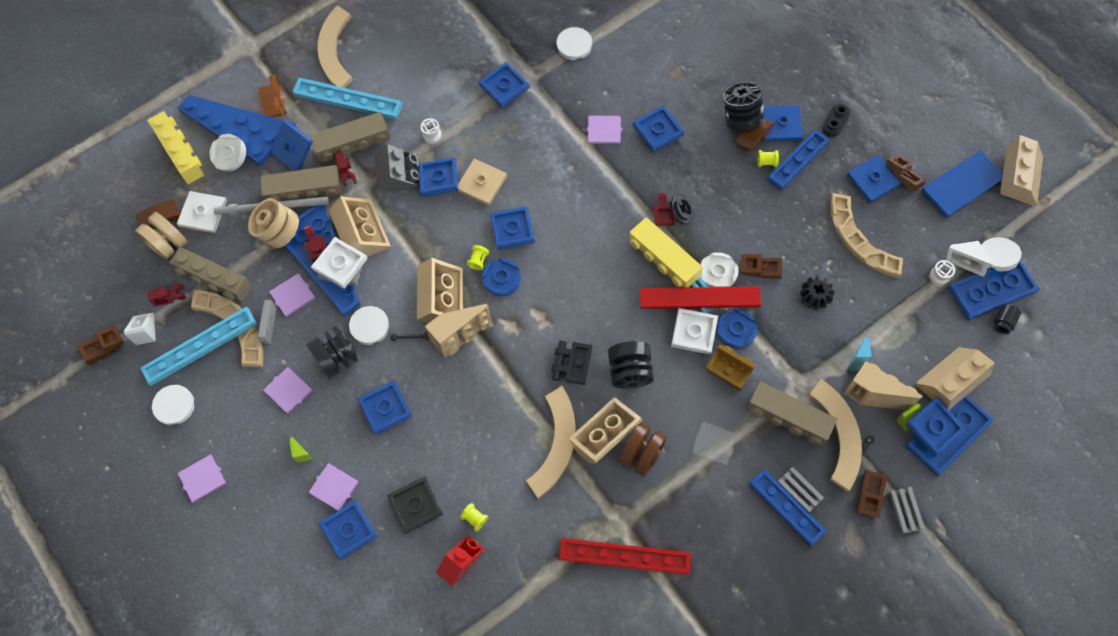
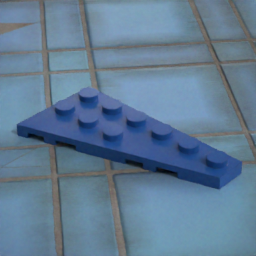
(254, 129)
(344, 299)

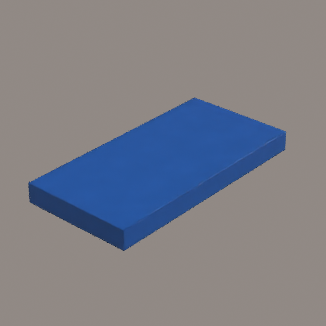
(963, 184)
(981, 294)
(975, 422)

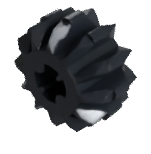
(825, 293)

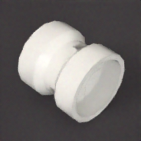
(431, 131)
(942, 273)

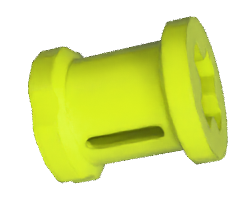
(767, 158)
(477, 257)
(474, 517)

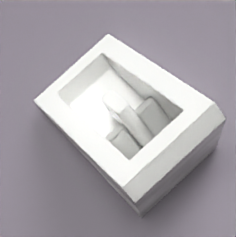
(969, 256)
(141, 329)

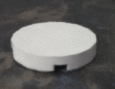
(574, 43)
(227, 152)
(1002, 253)
(719, 270)
(369, 325)
(173, 405)

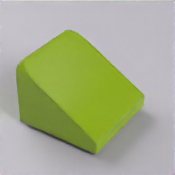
(907, 415)
(298, 452)

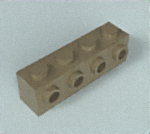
(350, 137)
(302, 184)
(210, 274)
(792, 414)

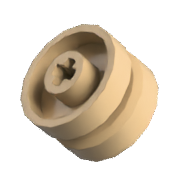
(273, 223)
(162, 234)

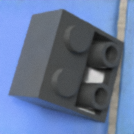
(397, 169)

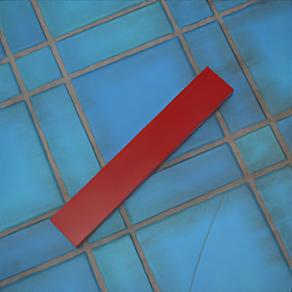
(700, 297)
(625, 556)

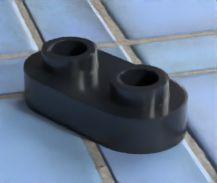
(837, 119)

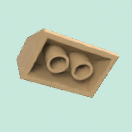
(1022, 170)
(359, 225)
(438, 289)
(956, 376)
(604, 431)

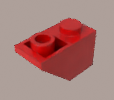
(459, 560)

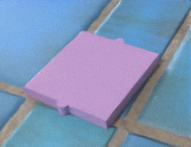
(604, 130)
(292, 295)
(287, 390)
(202, 478)
(333, 487)

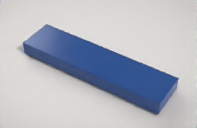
(798, 160)
(787, 507)

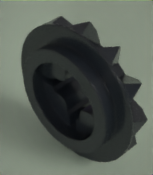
(681, 209)

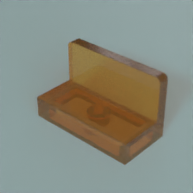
(272, 98)

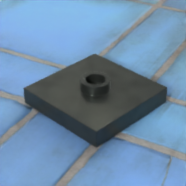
(415, 505)

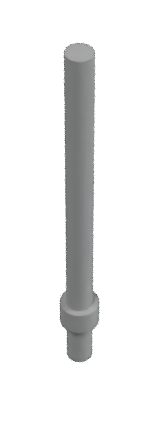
(235, 209)

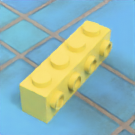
(177, 150)
(665, 254)

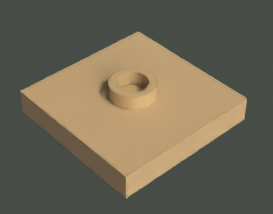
(481, 182)

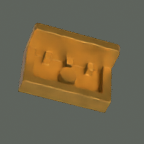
(730, 367)

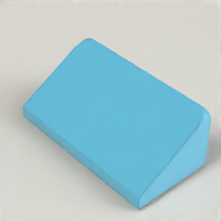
(861, 355)

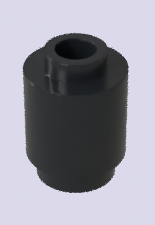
(1007, 318)

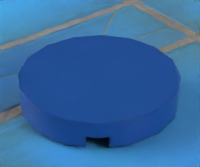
(501, 277)
(736, 329)

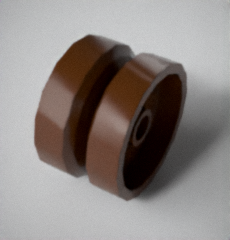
(644, 450)

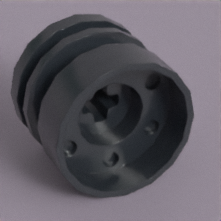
(744, 106)
(332, 352)
(630, 364)

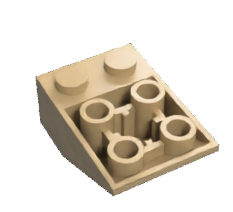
(457, 327)
(880, 389)

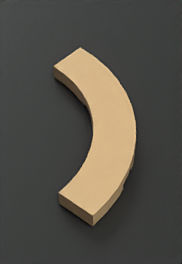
(328, 47)
(857, 243)
(217, 305)
(847, 433)
(561, 449)

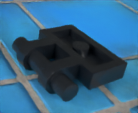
(578, 364)

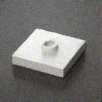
(199, 212)
(339, 262)
(694, 331)

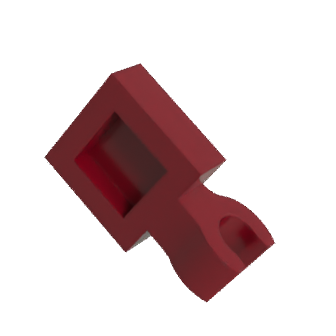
(344, 165)
(662, 212)
(315, 245)
(163, 296)

